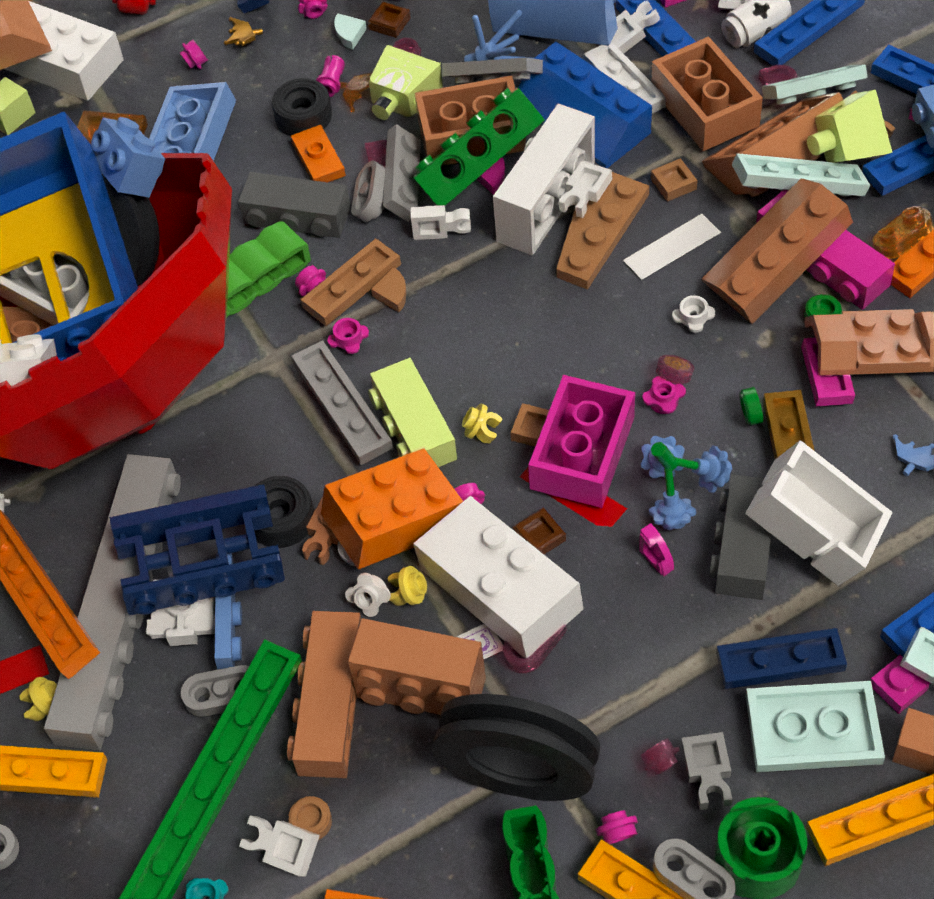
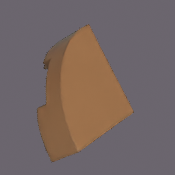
(391, 290)

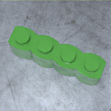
(263, 264)

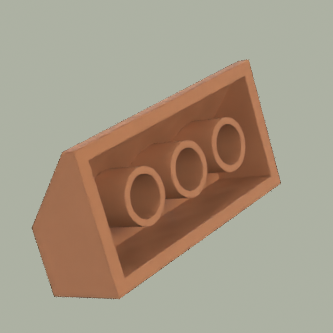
(20, 33)
(778, 137)
(779, 248)

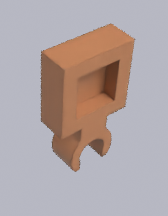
(322, 536)

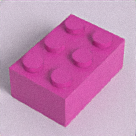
(582, 441)

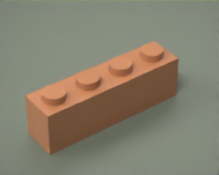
(327, 697)

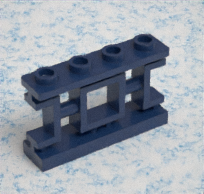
(189, 524)

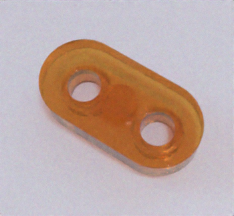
(903, 232)

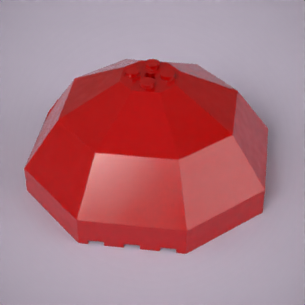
(149, 346)

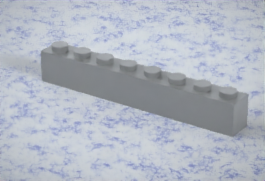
(84, 703)

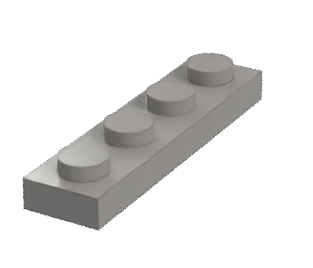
(342, 402)

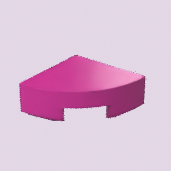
(493, 177)
(655, 550)

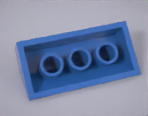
(568, 80)

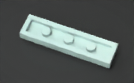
(784, 173)

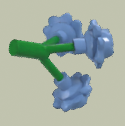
(662, 459)

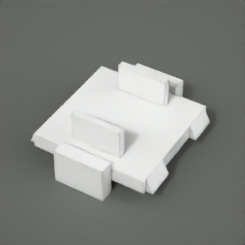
(182, 623)

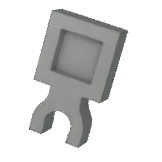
(707, 763)

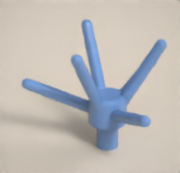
(491, 50)

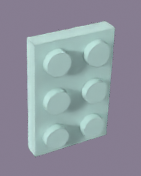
(814, 726)

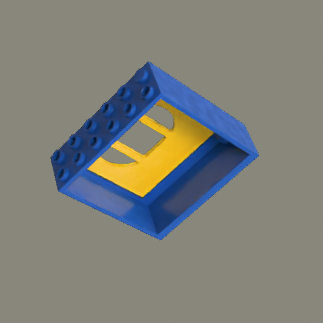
(60, 205)

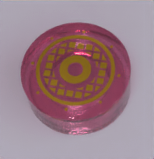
(675, 369)

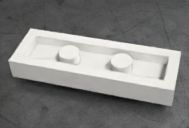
(619, 68)

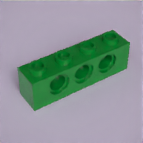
(523, 120)

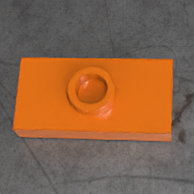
(318, 155)

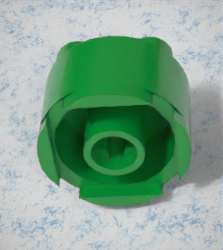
(780, 838)

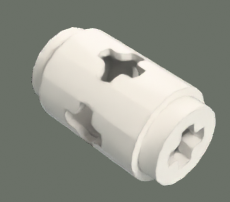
(754, 20)

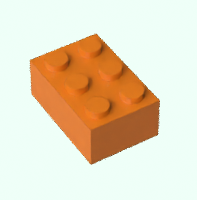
(387, 507)

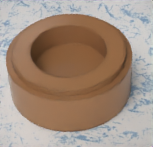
(312, 815)

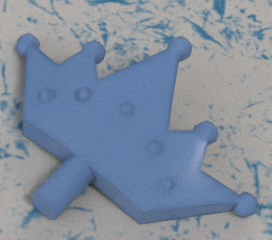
(915, 458)

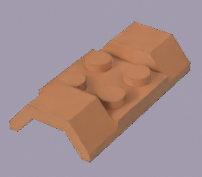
(874, 342)

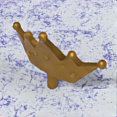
(242, 32)

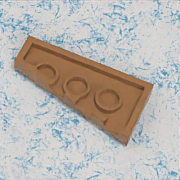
(599, 231)

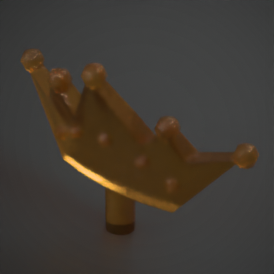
(354, 87)

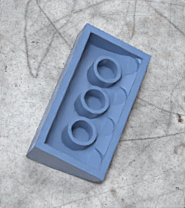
(558, 19)
(193, 119)

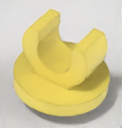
(476, 421)
(411, 586)
(41, 695)

